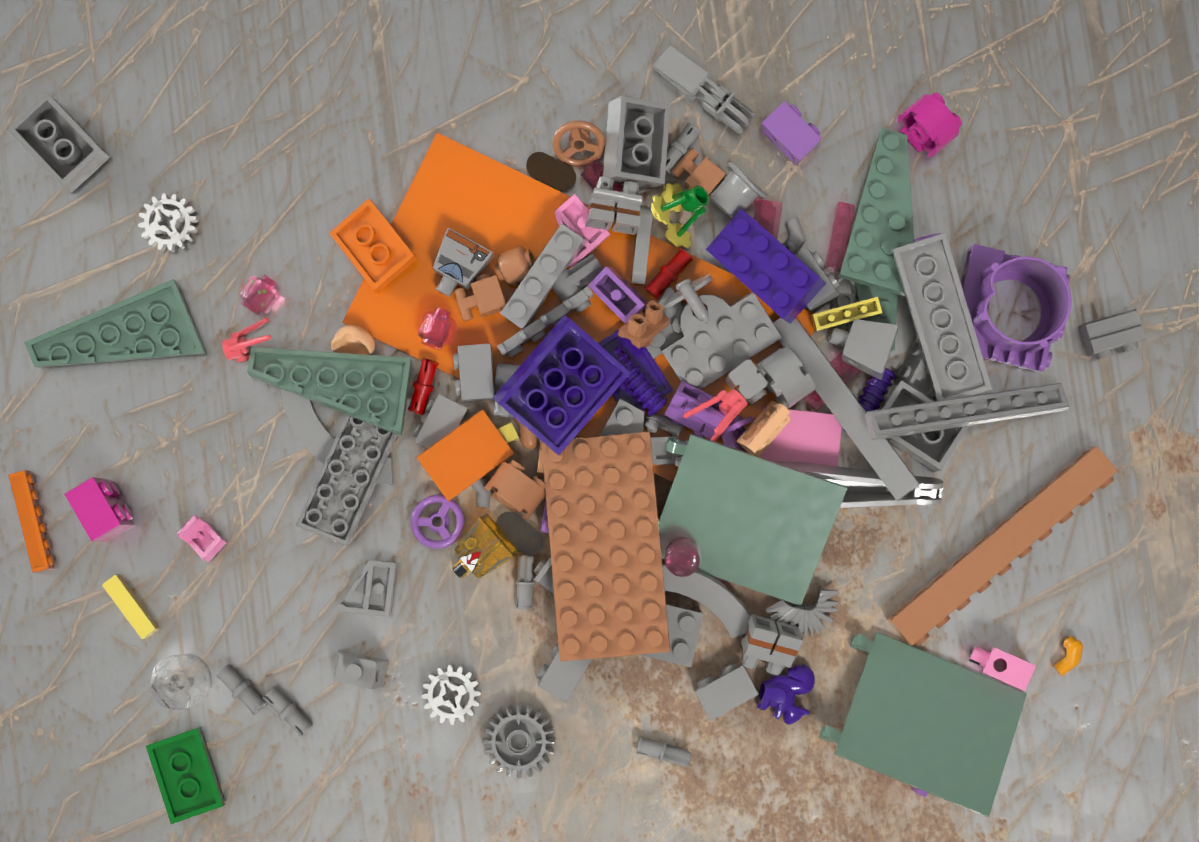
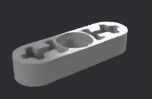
(642, 246)

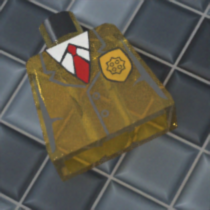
(483, 549)

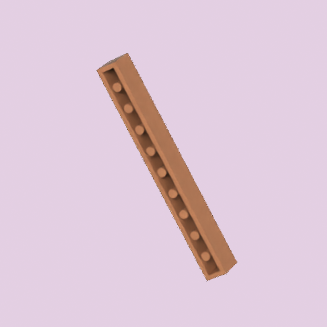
(1002, 545)

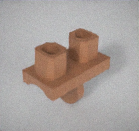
(645, 325)

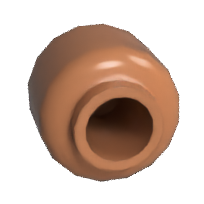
(514, 265)

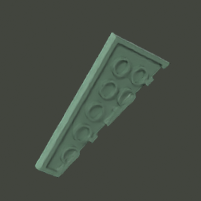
(882, 217)
(133, 329)
(355, 384)

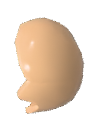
(353, 340)

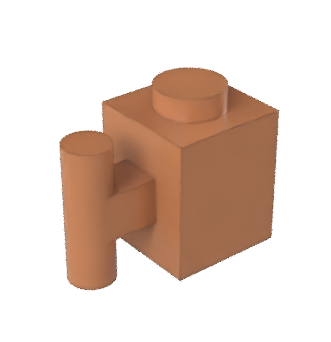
(705, 174)
(486, 297)

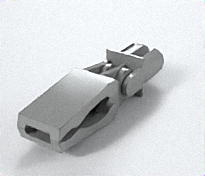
(695, 84)

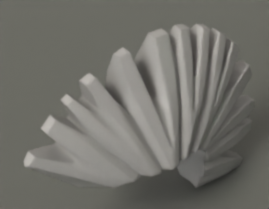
(806, 615)

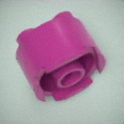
(929, 124)

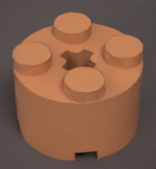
(516, 489)

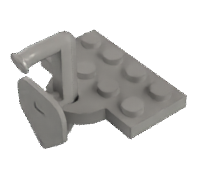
(716, 336)

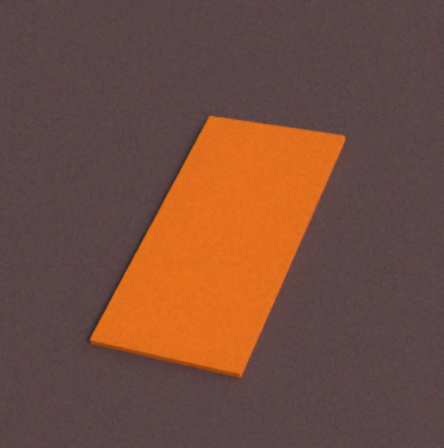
(505, 211)

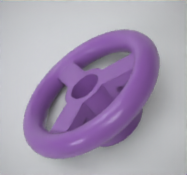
(447, 538)

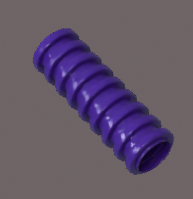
(639, 384)
(875, 390)

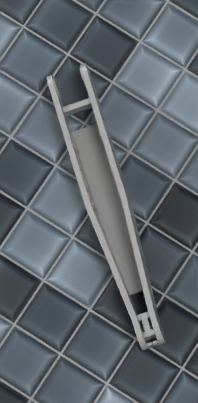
(866, 487)

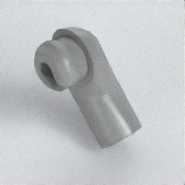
(796, 238)
(659, 421)
(483, 497)

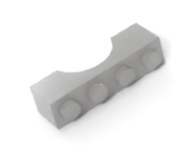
(542, 276)

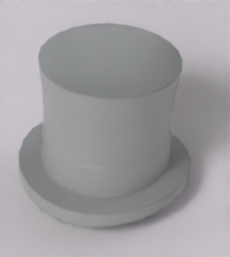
(735, 192)

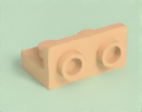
(764, 428)

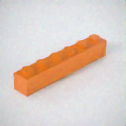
(31, 522)

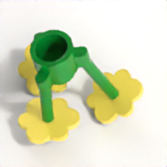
(675, 199)

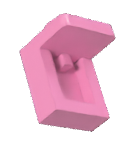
(202, 538)

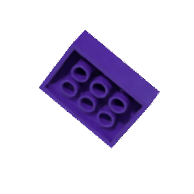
(561, 385)

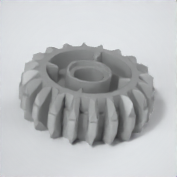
(514, 757)

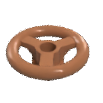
(579, 131)

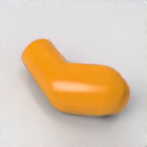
(1073, 656)

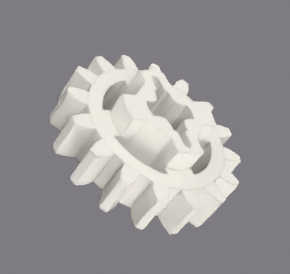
(177, 217)
(457, 707)

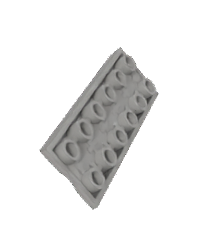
(347, 480)

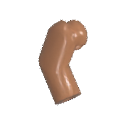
(527, 438)

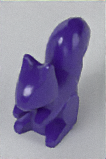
(781, 691)

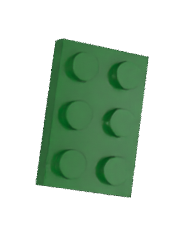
(185, 775)

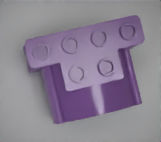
(1048, 283)

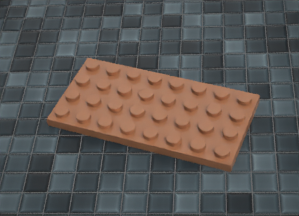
(606, 548)

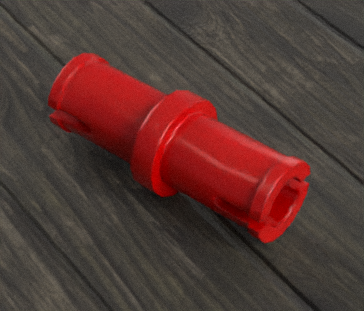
(668, 273)
(423, 386)

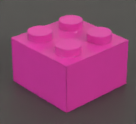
(100, 509)

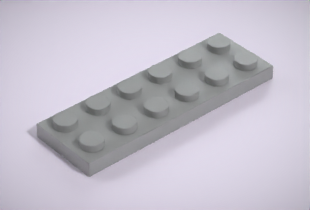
(941, 318)

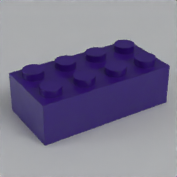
(765, 266)

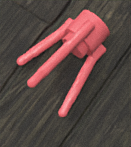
(238, 346)
(731, 405)

